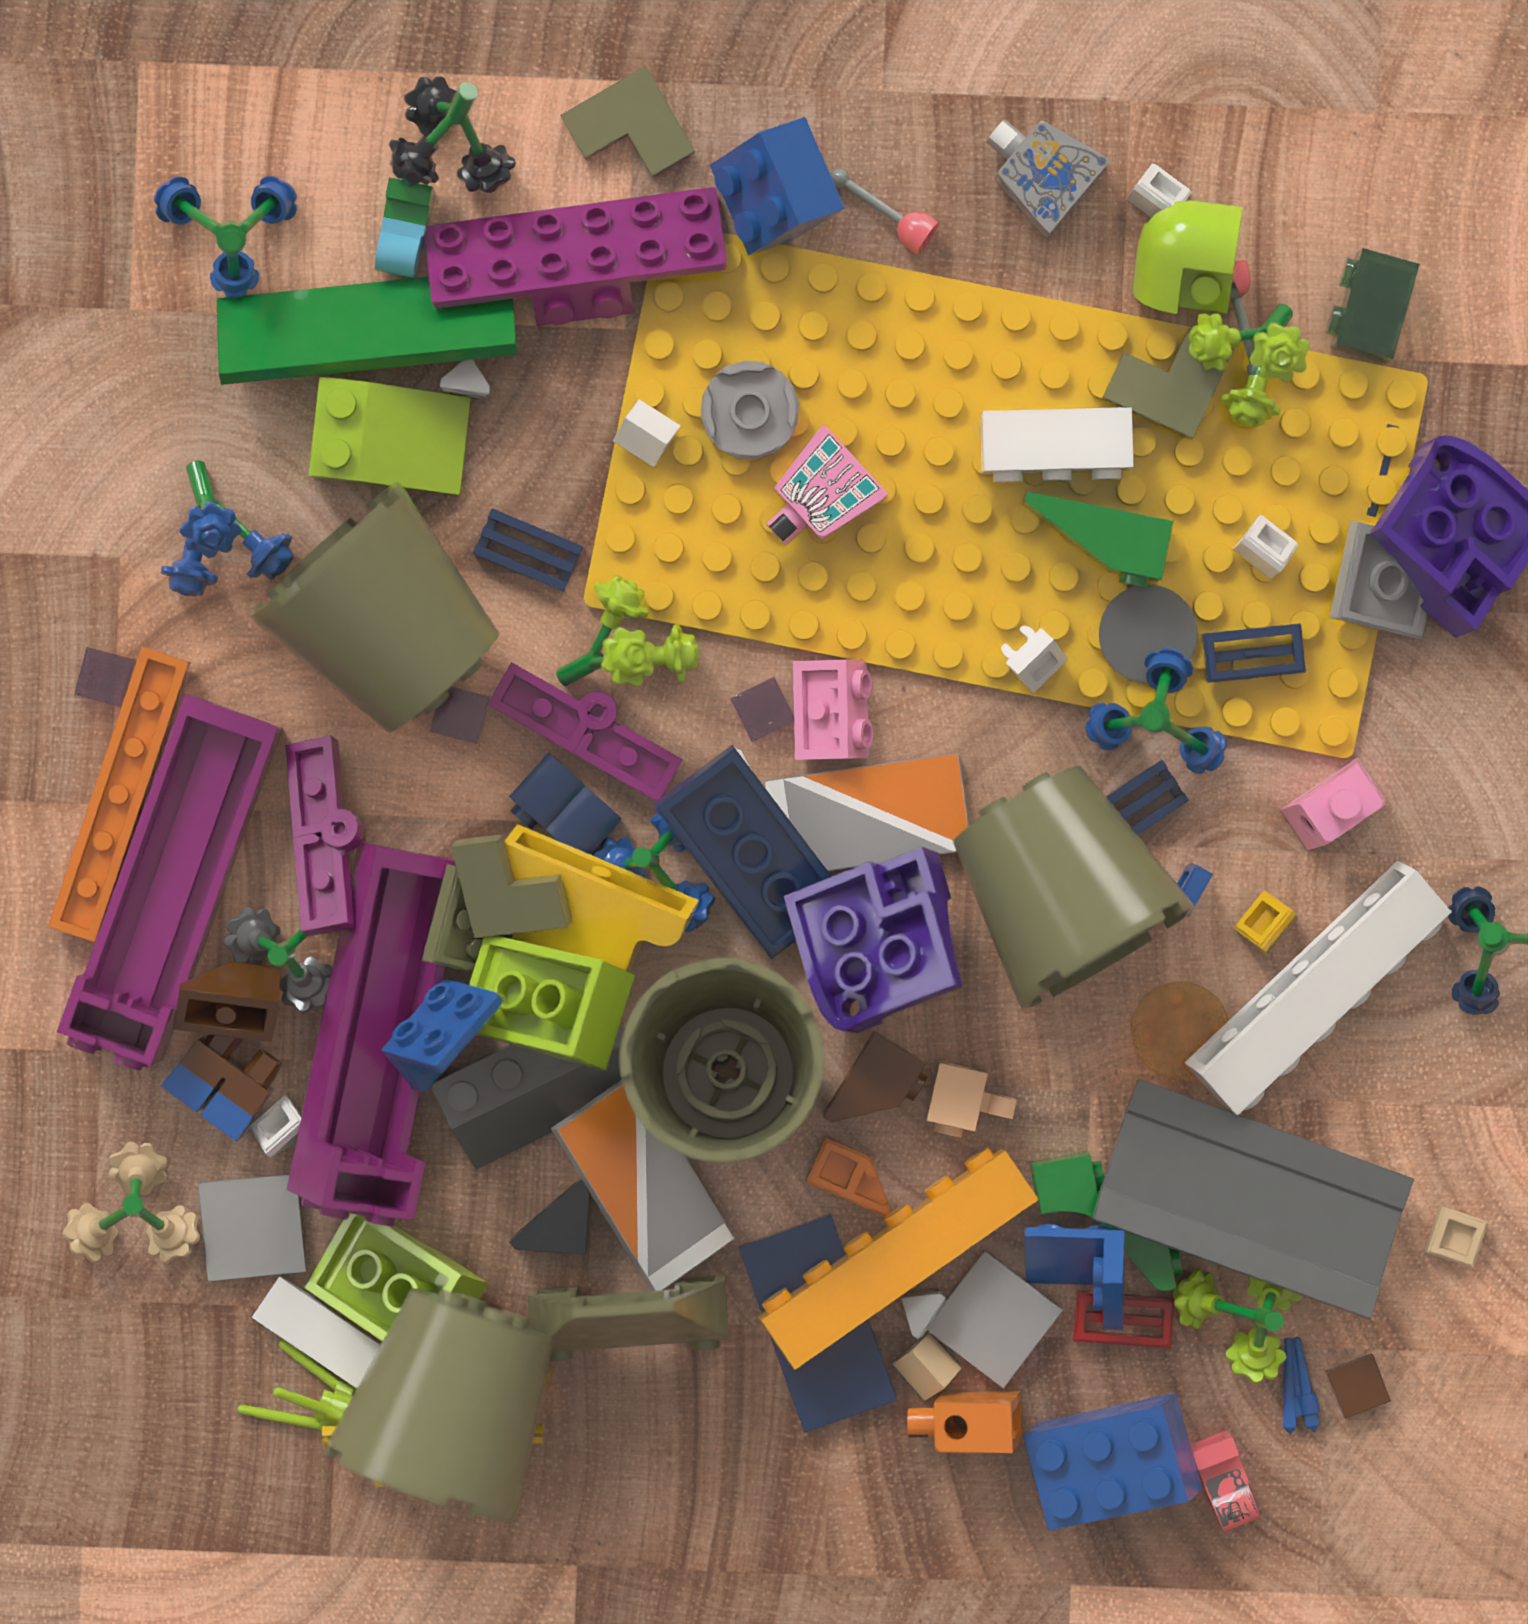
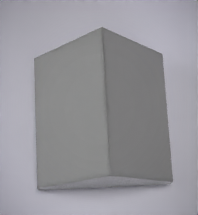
(466, 381)
(922, 1308)

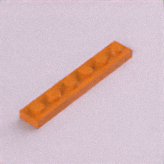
(119, 793)

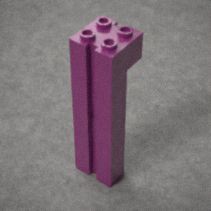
(170, 883)
(356, 1101)

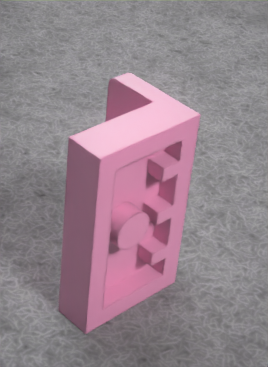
(831, 709)

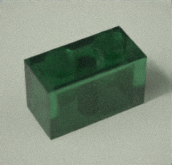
(1372, 305)

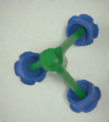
(233, 269)
(1167, 674)

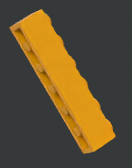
(896, 1257)

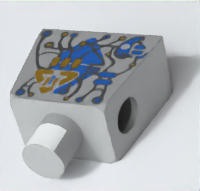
(1044, 171)

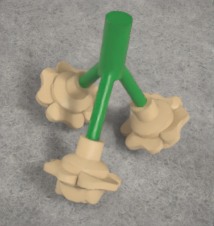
(137, 1171)

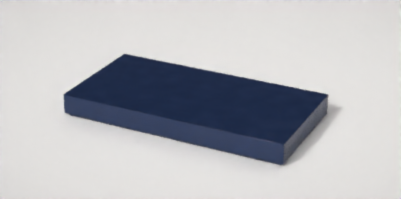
(743, 845)
(848, 1373)

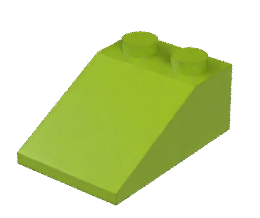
(389, 436)
(552, 1000)
(374, 1268)

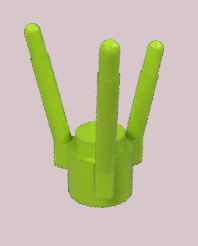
(326, 1410)

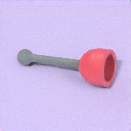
(913, 229)
(1240, 286)

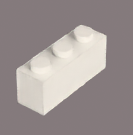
(1056, 443)

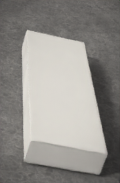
(317, 1331)

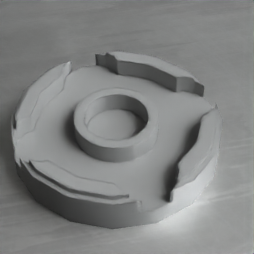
(749, 410)

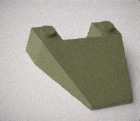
(687, 1314)

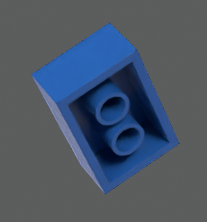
(1112, 1461)

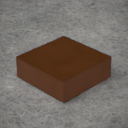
(1358, 1385)

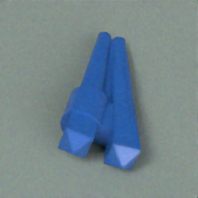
(1298, 1393)

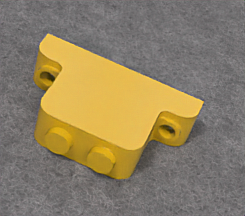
(607, 904)

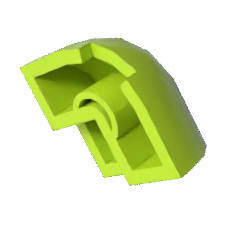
(1188, 257)

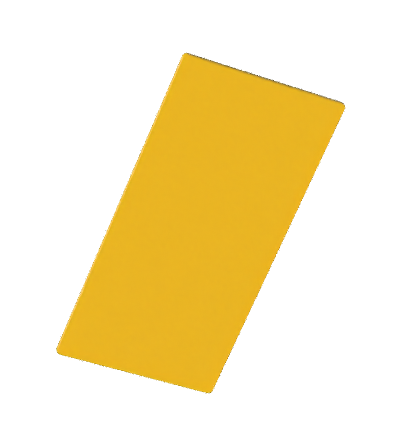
(951, 557)

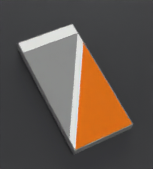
(876, 809)
(642, 1189)

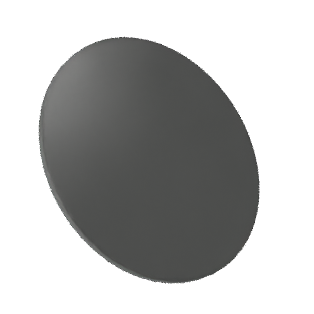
(1143, 623)

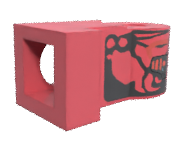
(1225, 1480)

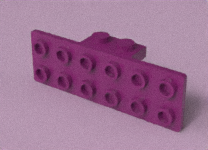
(578, 256)

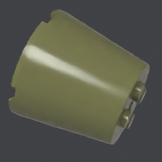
(381, 613)
(1064, 883)
(704, 1019)
(449, 1404)

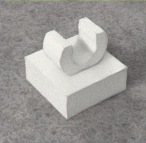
(1035, 659)

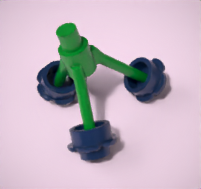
(1475, 913)

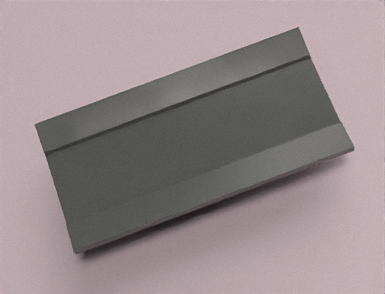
(1252, 1198)

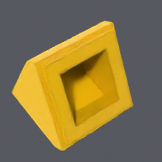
(1265, 922)

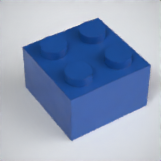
(776, 186)

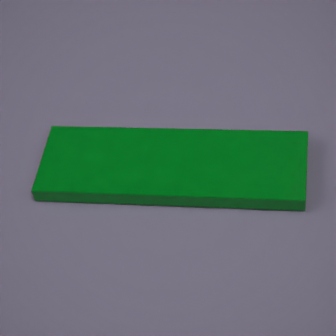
(354, 331)

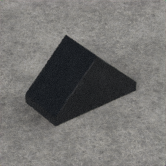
(560, 1226)

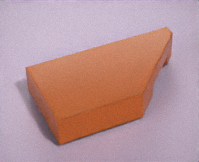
(849, 1176)

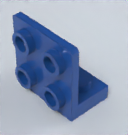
(439, 1031)
(1080, 1258)

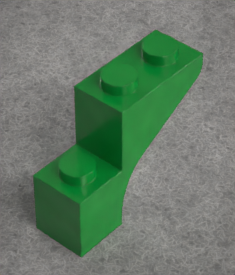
(1073, 1186)

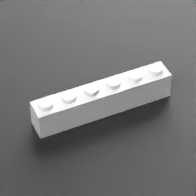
(1318, 988)

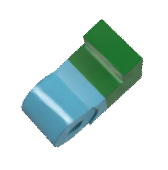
(404, 227)

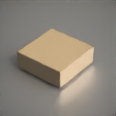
(1456, 1236)

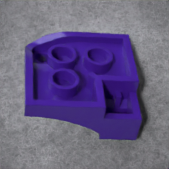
(1457, 531)
(876, 938)

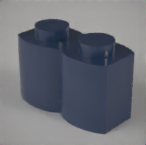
(563, 806)

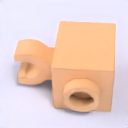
(959, 1096)

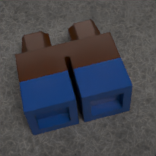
(238, 1097)

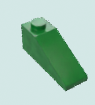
(1113, 538)

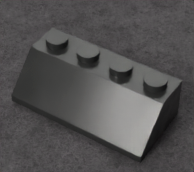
(517, 1097)

